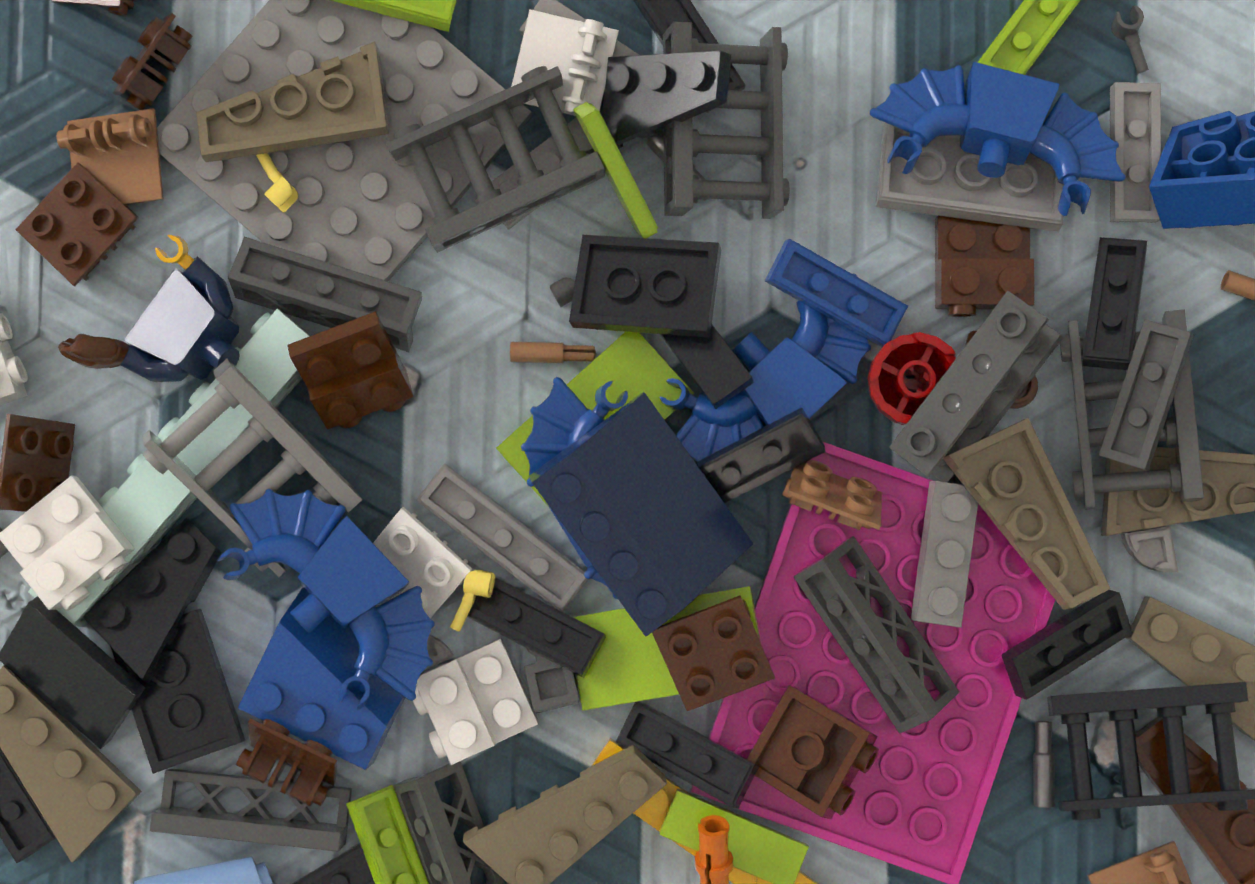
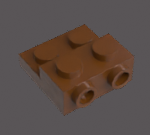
(980, 264)
(351, 371)
(813, 753)

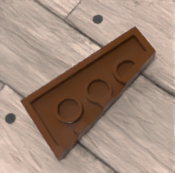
(1222, 836)

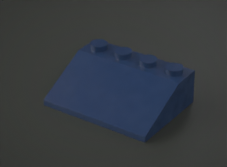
(642, 513)

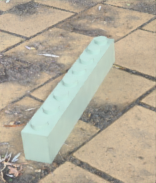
(154, 501)

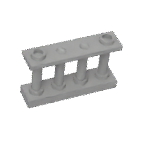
(264, 425)

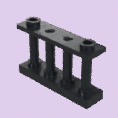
(1171, 706)

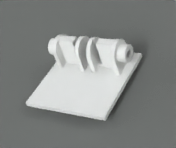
(578, 51)
(422, 559)

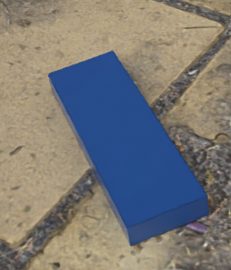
(836, 293)

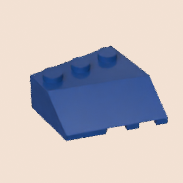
(1207, 173)
(301, 688)

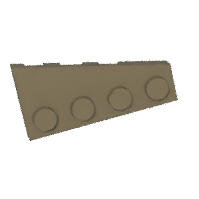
(314, 109)
(1226, 487)
(1027, 504)
(1196, 653)
(60, 768)
(566, 821)

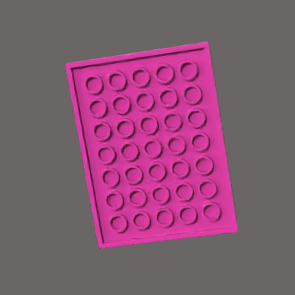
(933, 780)

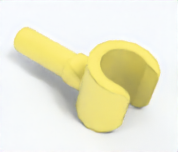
(281, 192)
(475, 583)

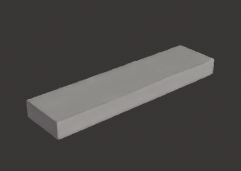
(502, 538)

